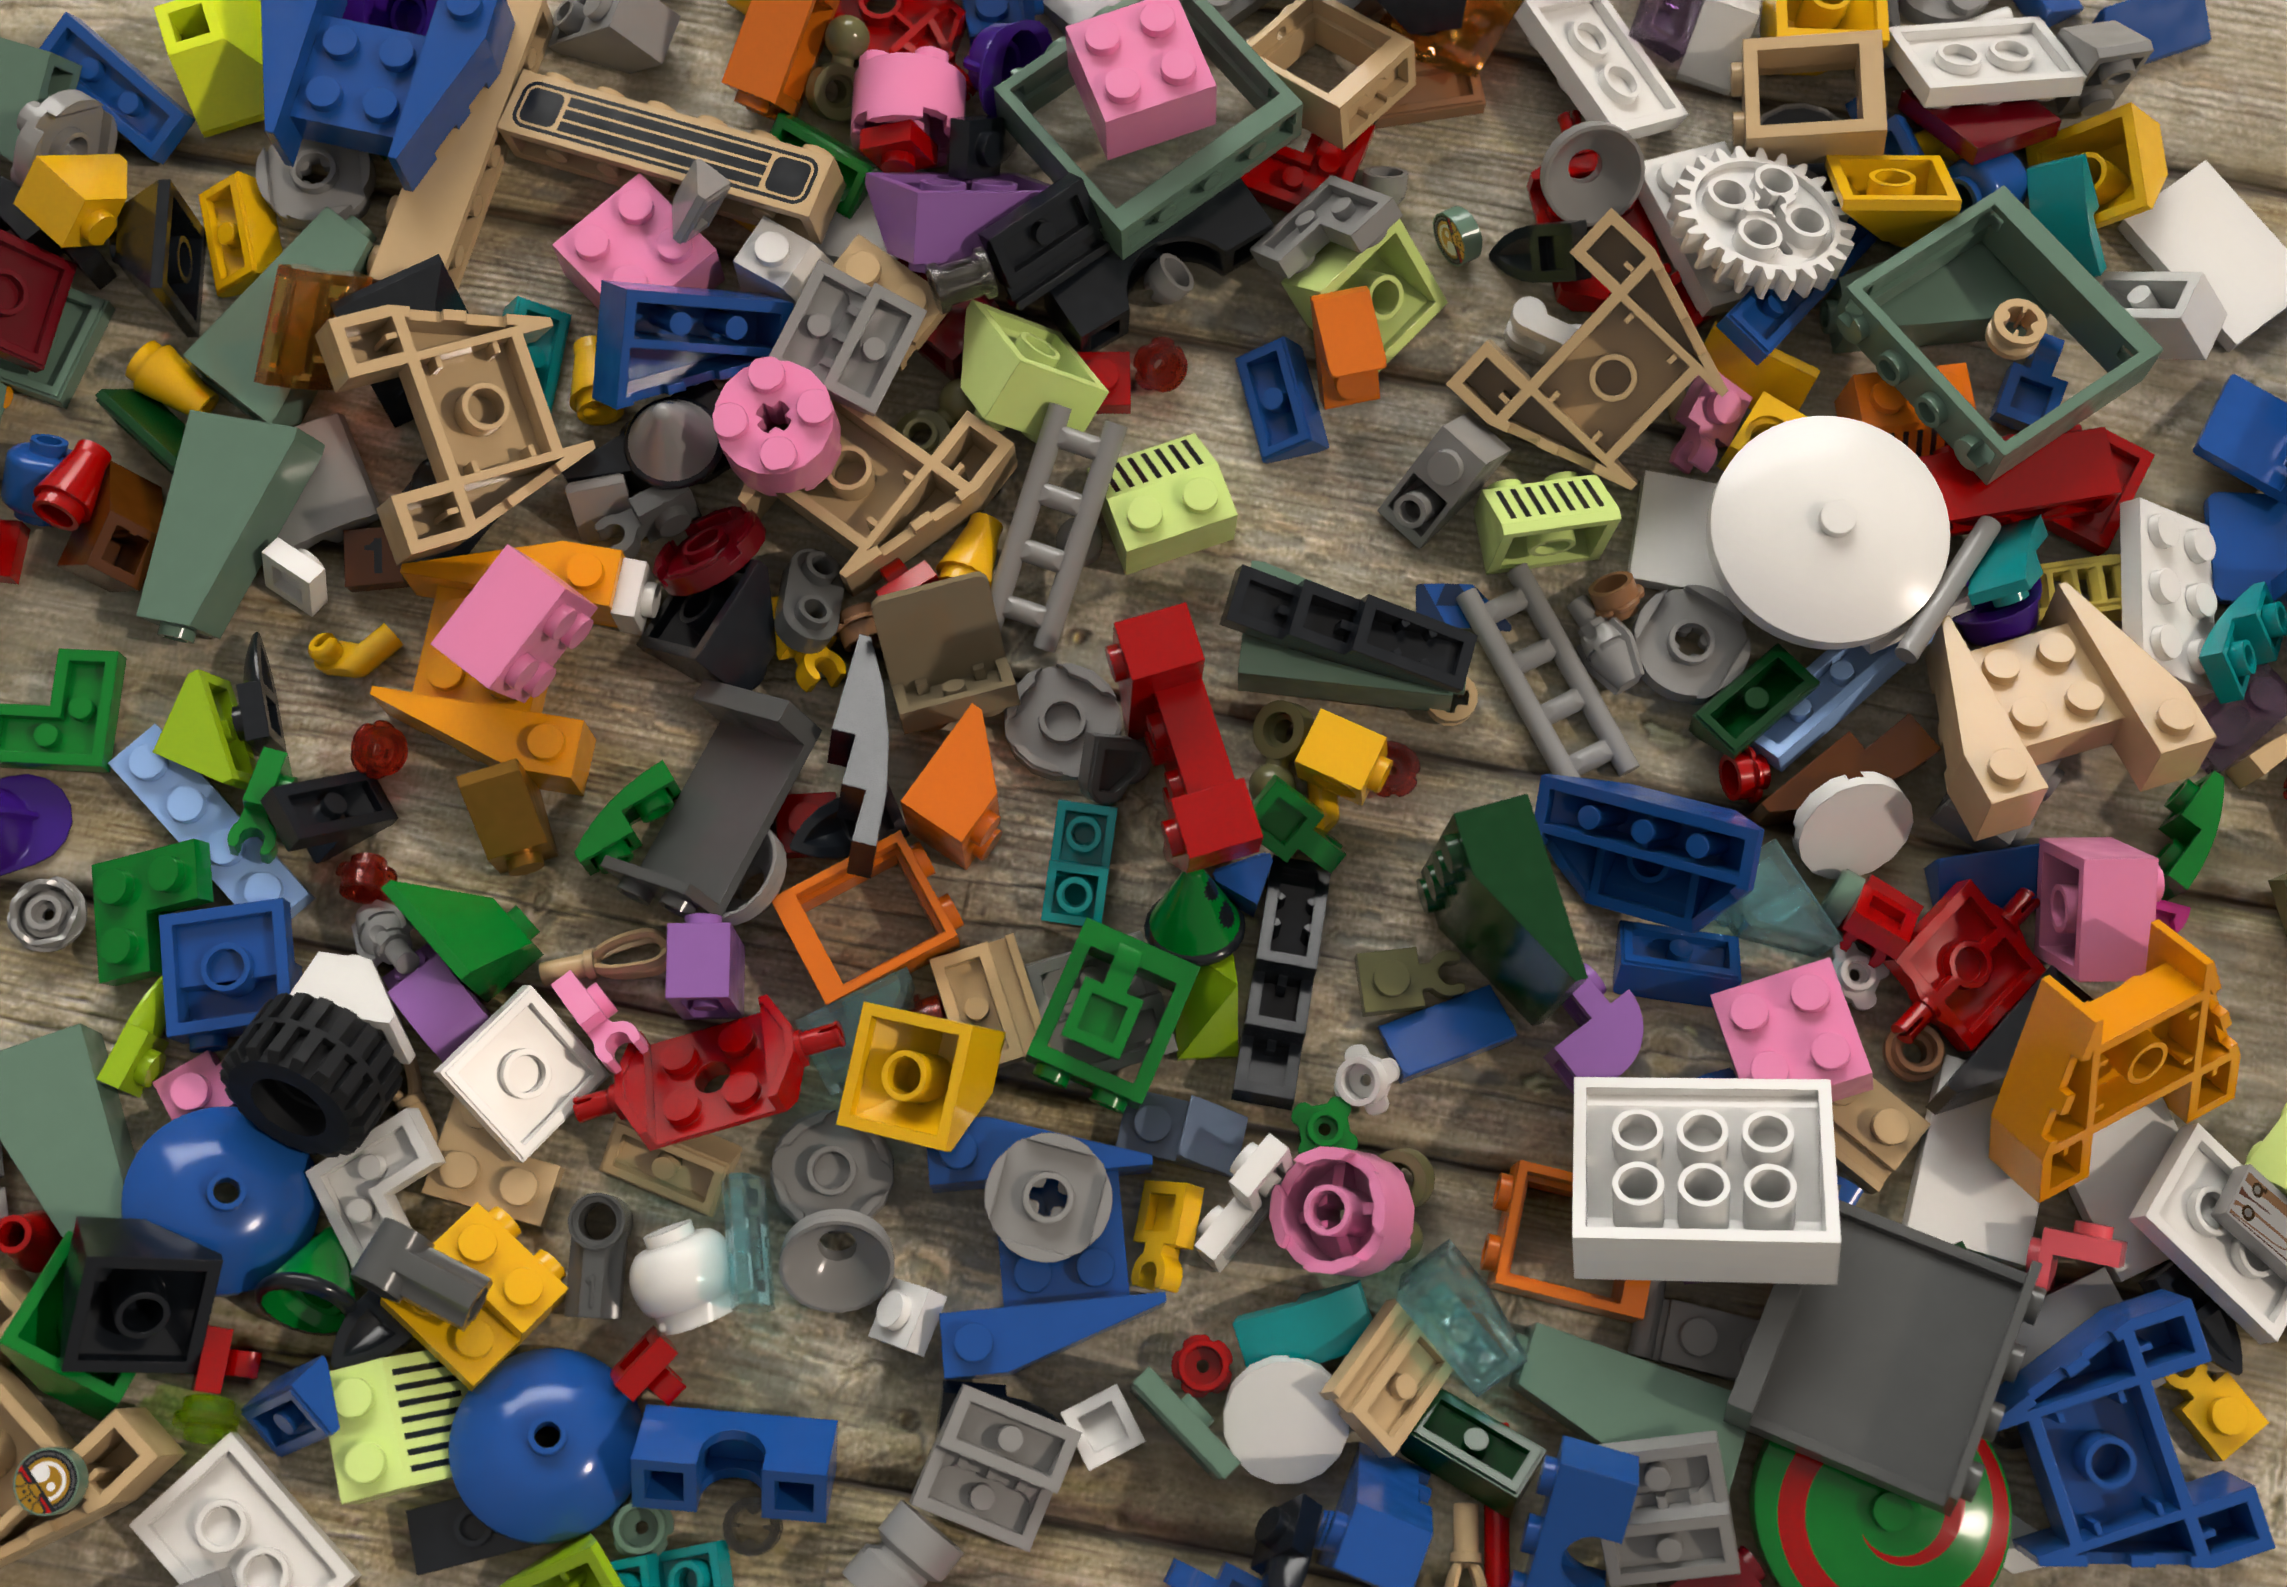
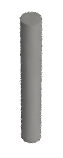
(1948, 589)

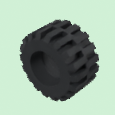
(311, 1074)

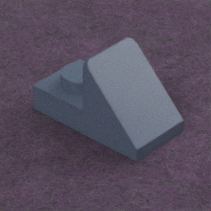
(1184, 1132)

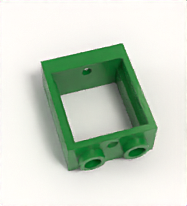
(1156, 967)

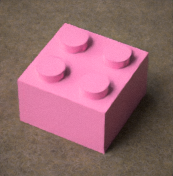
(1141, 75)
(634, 243)
(515, 626)
(2095, 907)
(1794, 1029)

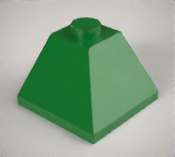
(470, 934)
(35, 1341)

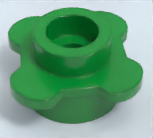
(1333, 1114)

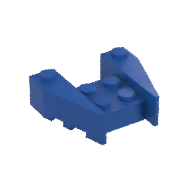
(375, 83)
(1044, 1303)
(2107, 1452)

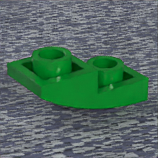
(2192, 830)
(611, 831)

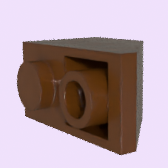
(120, 537)

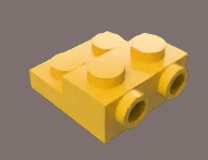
(520, 1299)

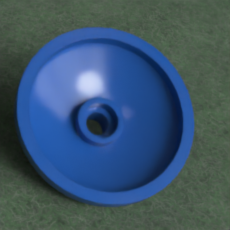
(257, 1232)
(536, 1490)

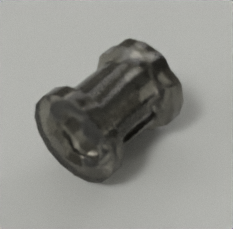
(961, 280)

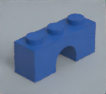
(690, 1448)
(1586, 1495)

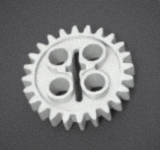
(1760, 223)

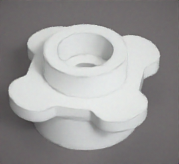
(1859, 992)
(1350, 1084)

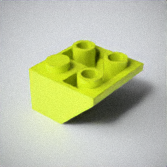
(216, 59)

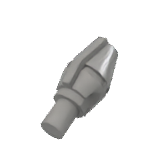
(1606, 647)
(384, 936)

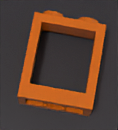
(777, 54)
(916, 866)
(1627, 1297)

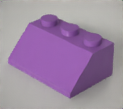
(940, 216)

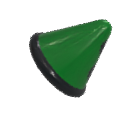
(1195, 921)
(311, 1288)

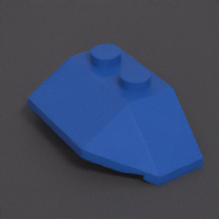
(1648, 849)

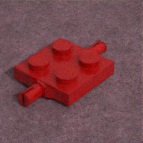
(1965, 965)

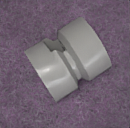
(908, 1554)

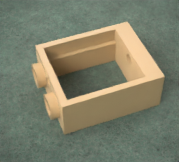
(1812, 53)
(1380, 81)

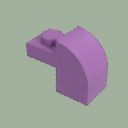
(436, 1003)
(1606, 1035)

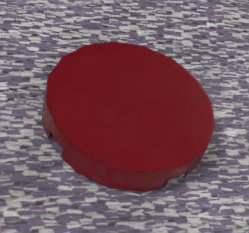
(712, 552)

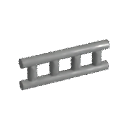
(1085, 509)
(1553, 645)

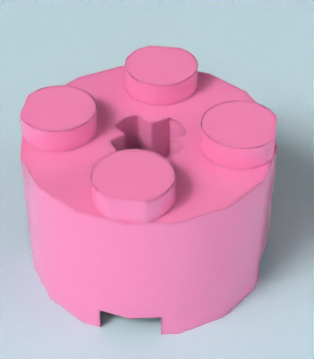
(905, 88)
(773, 395)
(1375, 1216)

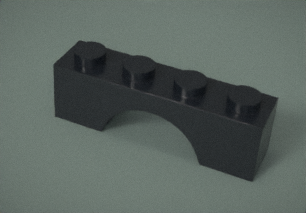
(1094, 302)

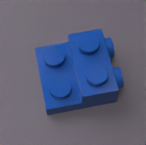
(224, 969)

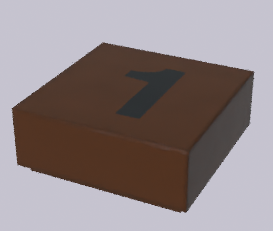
(370, 561)

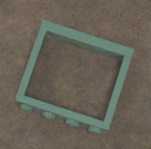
(1195, 179)
(2051, 278)

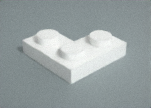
(1254, 1177)
(362, 1186)

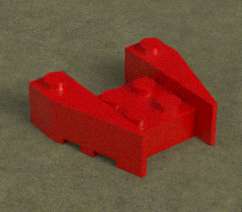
(1166, 702)

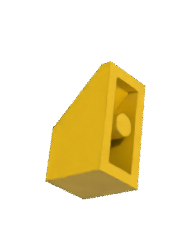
(75, 196)

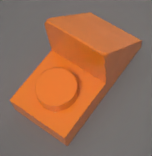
(1347, 347)

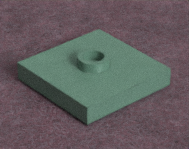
(1185, 1423)

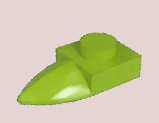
(140, 1050)

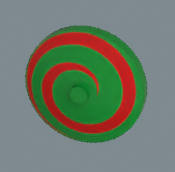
(1844, 1532)

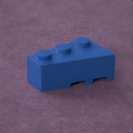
(678, 337)
(1378, 1522)

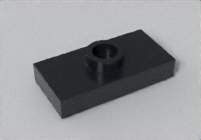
(451, 1536)

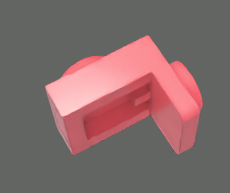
(2086, 1243)

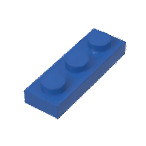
(138, 105)

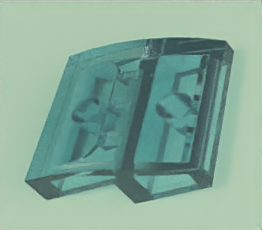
(748, 1243)

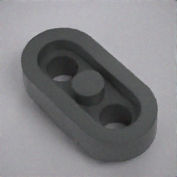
(809, 601)

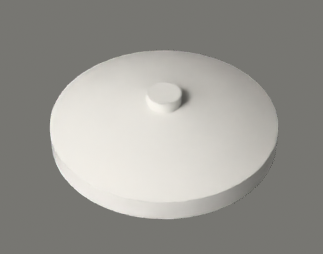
(1828, 532)

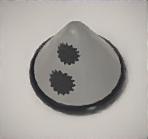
(672, 443)

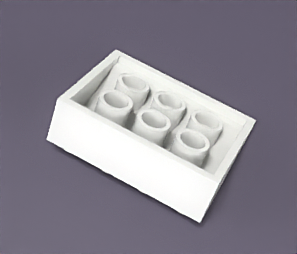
(1705, 1180)

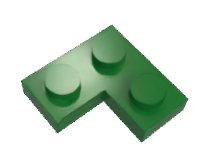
(79, 723)
(131, 896)

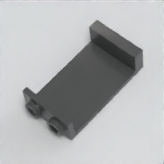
(723, 804)

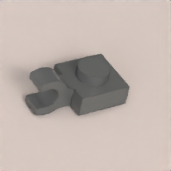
(652, 515)

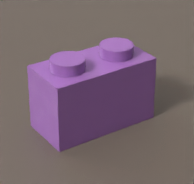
(705, 968)

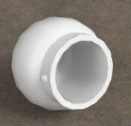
(682, 1277)

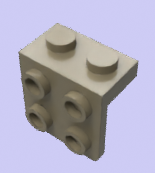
(944, 652)

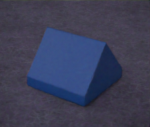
(1244, 880)

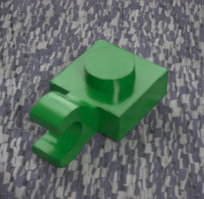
(270, 771)
(1290, 824)
(1104, 1011)

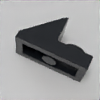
(328, 813)

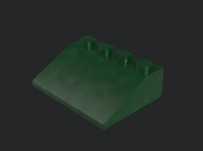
(1503, 905)

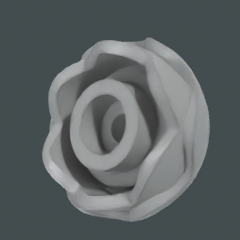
(30, 906)

